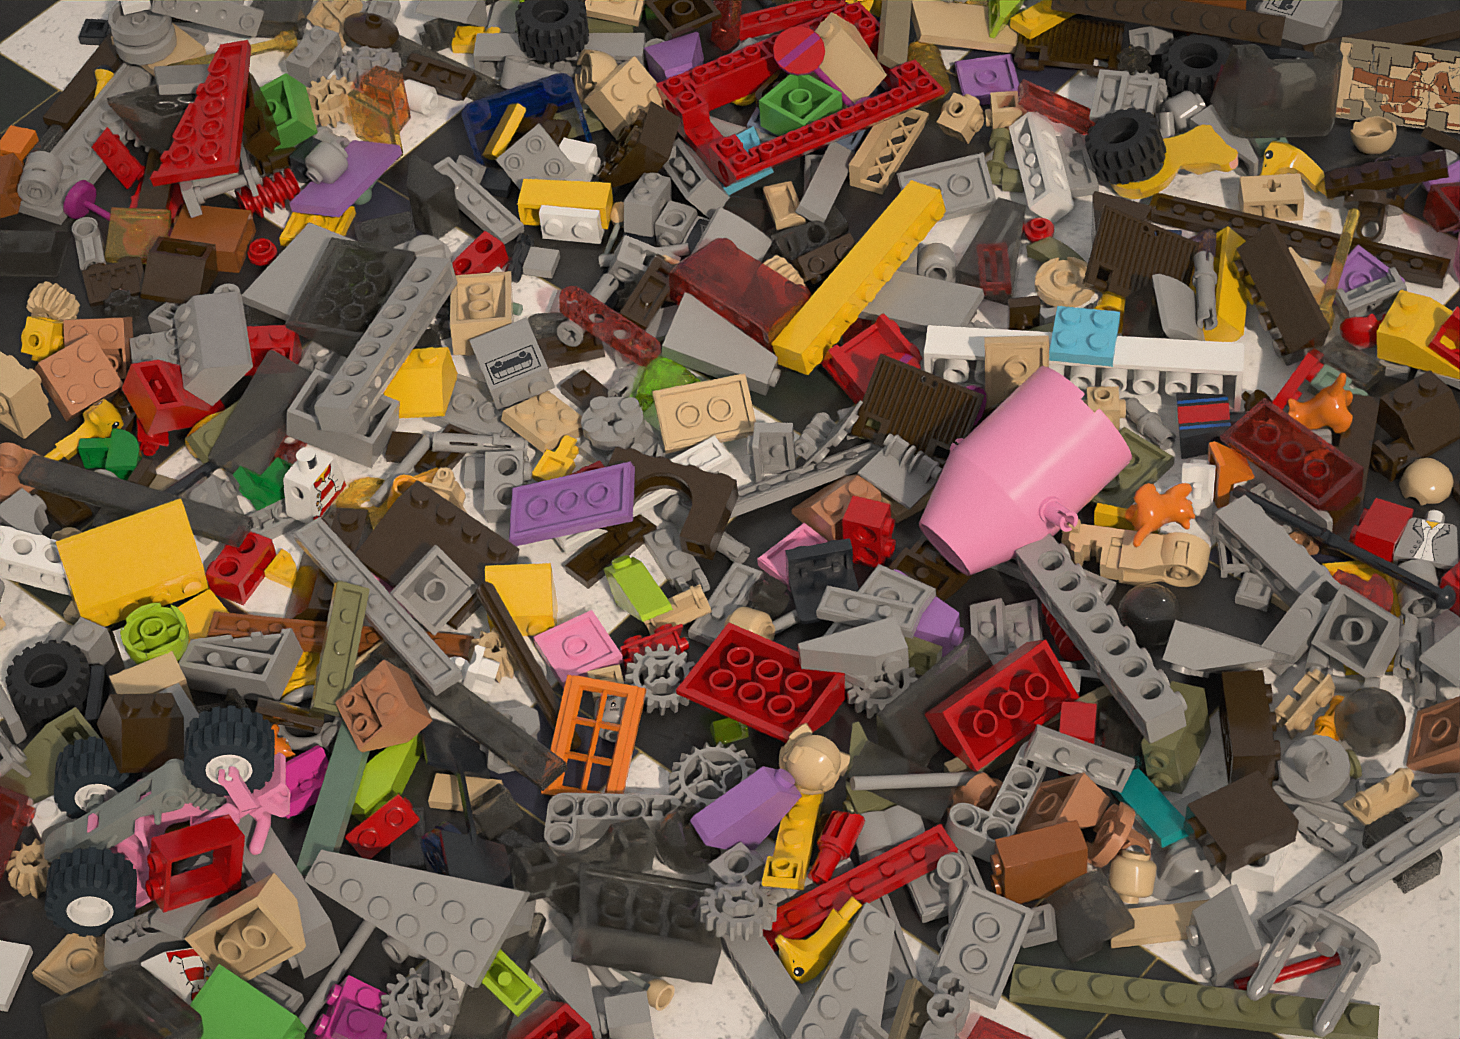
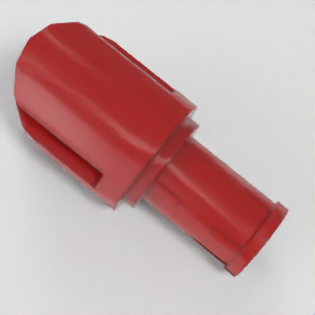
(835, 844)

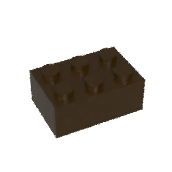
(1248, 726)

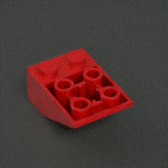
(160, 399)

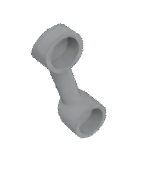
(952, 869)

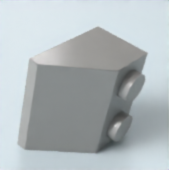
(1359, 633)
(1225, 938)

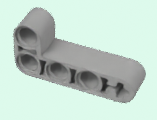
(584, 807)
(984, 826)
(136, 941)

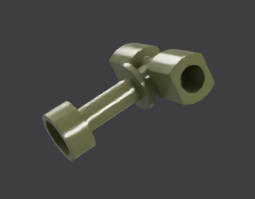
(999, 172)

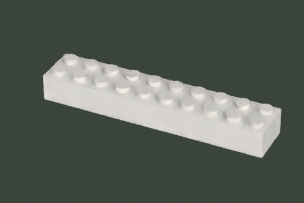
(1141, 366)

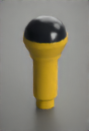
(103, 74)

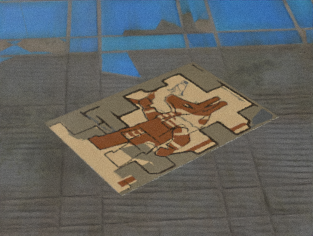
(1400, 83)

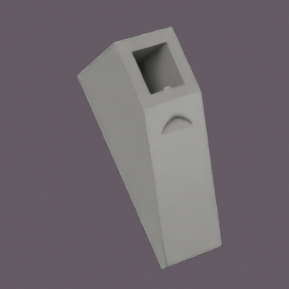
(1302, 621)

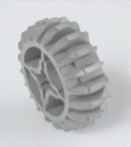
(717, 770)

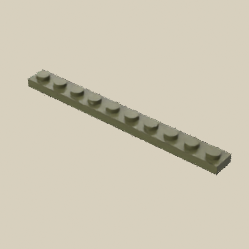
(1184, 1003)

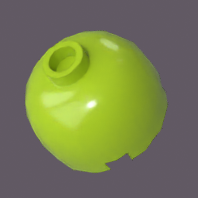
(155, 632)

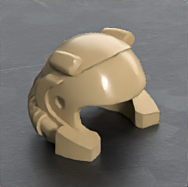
(812, 761)

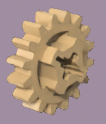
(330, 100)

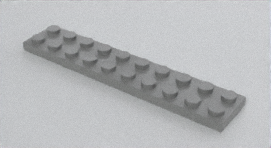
(75, 148)

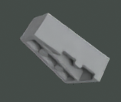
(251, 664)

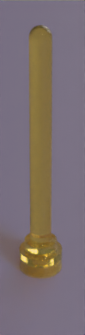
(284, 42)
(1338, 265)

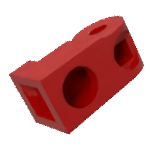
(481, 256)

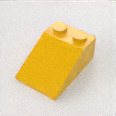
(1409, 330)

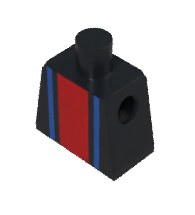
(1202, 421)

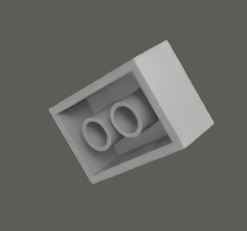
(360, 447)

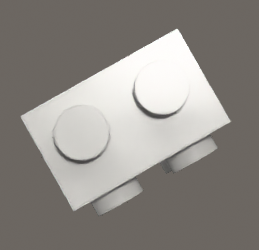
(571, 224)

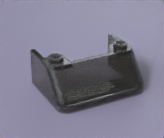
(121, 1006)

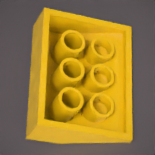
(132, 564)

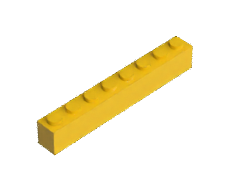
(859, 277)

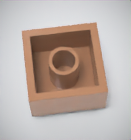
(78, 377)

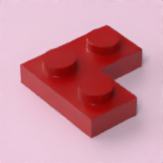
(1306, 371)

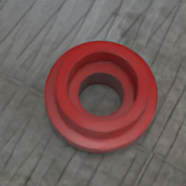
(1038, 229)
(262, 252)

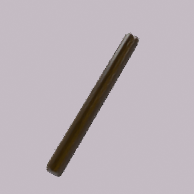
(522, 656)

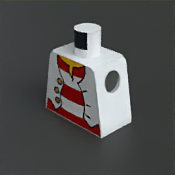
(312, 485)
(180, 971)

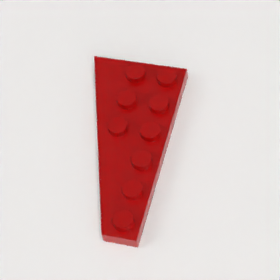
(212, 127)

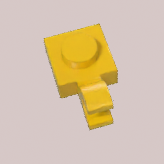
(466, 38)
(557, 463)

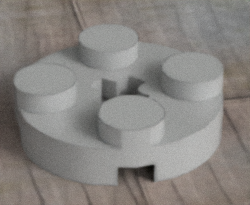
(604, 410)

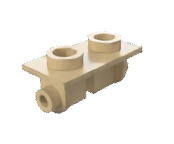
(447, 487)
(686, 608)
(1315, 692)
(1383, 797)

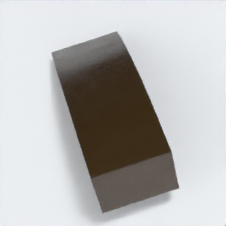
(259, 127)

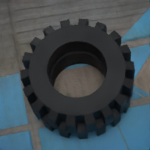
(552, 28)
(1193, 65)
(1125, 146)
(43, 666)

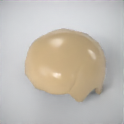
(1373, 135)
(1426, 481)

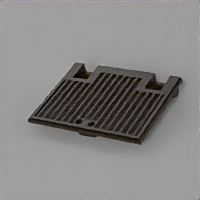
(1073, 45)
(1134, 254)
(918, 411)

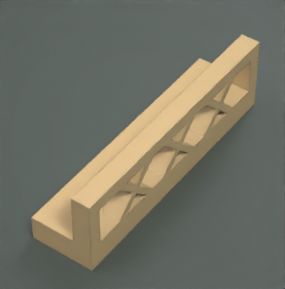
(879, 144)

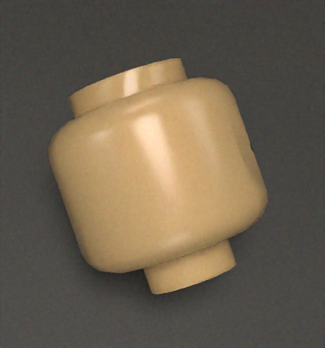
(753, 621)
(1132, 875)

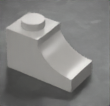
(24, 512)
(89, 637)

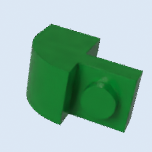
(116, 454)
(264, 488)

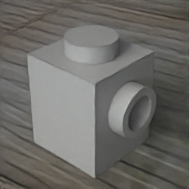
(627, 1016)

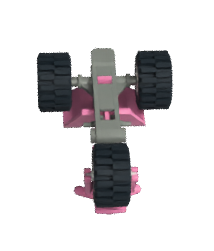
(105, 851)

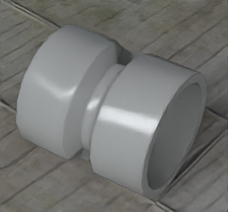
(40, 178)
(1412, 601)

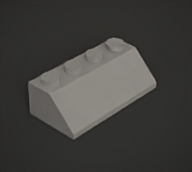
(212, 344)

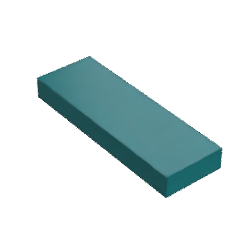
(1152, 809)

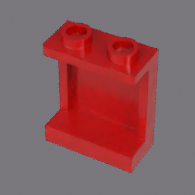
(851, 361)

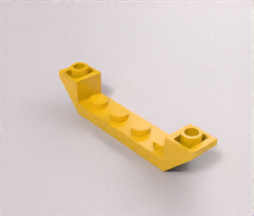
(794, 845)

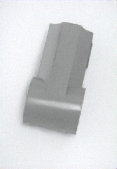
(521, 71)
(88, 242)

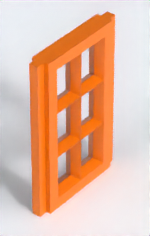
(625, 739)

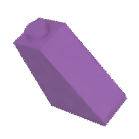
(674, 56)
(940, 625)
(747, 810)

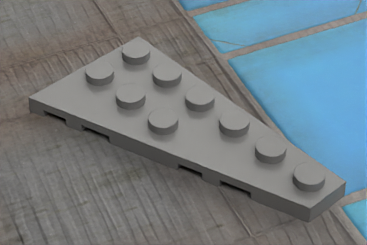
(435, 914)
(853, 980)

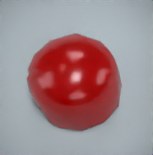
(1361, 331)

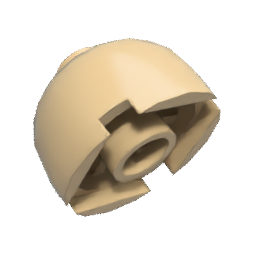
(594, 69)

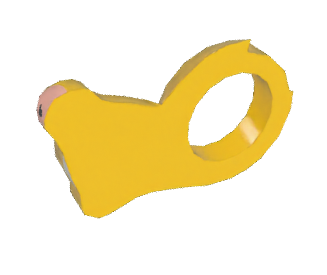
(1194, 151)

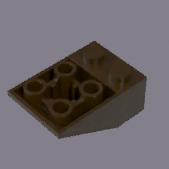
(640, 146)

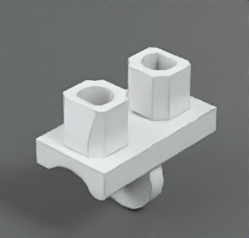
(1202, 479)
(479, 673)

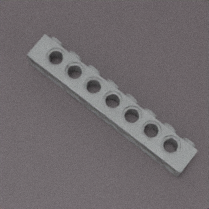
(385, 345)
(1102, 639)

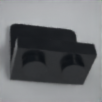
(815, 567)

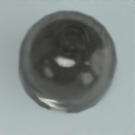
(1149, 614)
(1370, 721)
(680, 844)

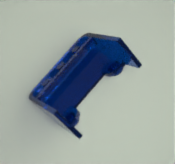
(534, 96)

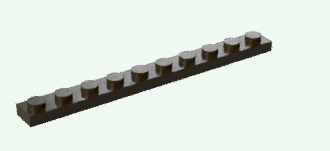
(1305, 240)

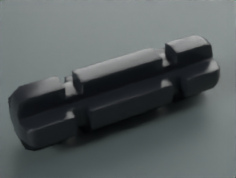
(519, 256)

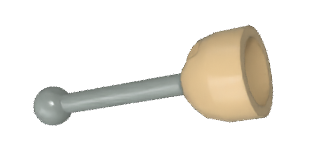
(617, 219)
(658, 990)

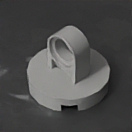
(1315, 769)

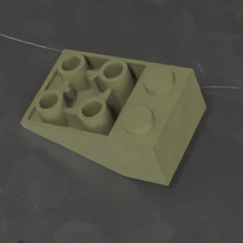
(43, 755)

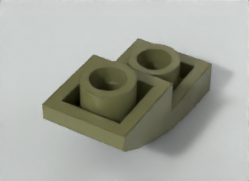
(1049, 249)

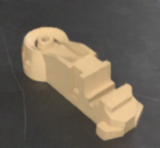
(1168, 558)

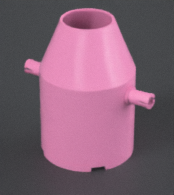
(1022, 474)

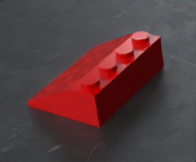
(762, 684)

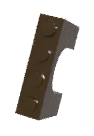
(711, 497)

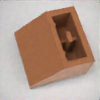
(111, 336)
(383, 709)

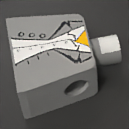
(1430, 541)

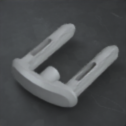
(1333, 933)

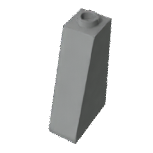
(717, 348)

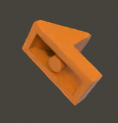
(1230, 469)

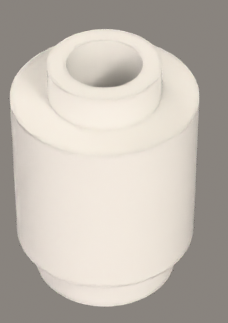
(420, 96)

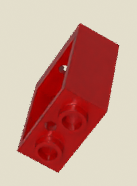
(220, 877)

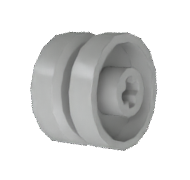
(142, 35)

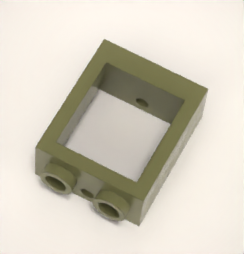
(1174, 757)

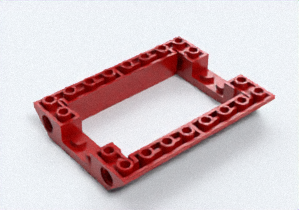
(744, 71)

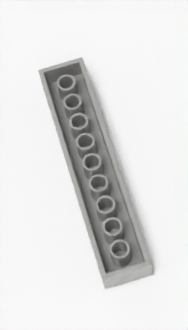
(318, 932)

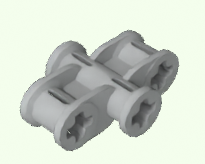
(948, 1008)

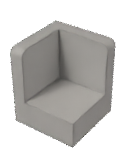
(1152, 38)

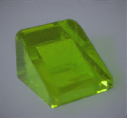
(728, 731)

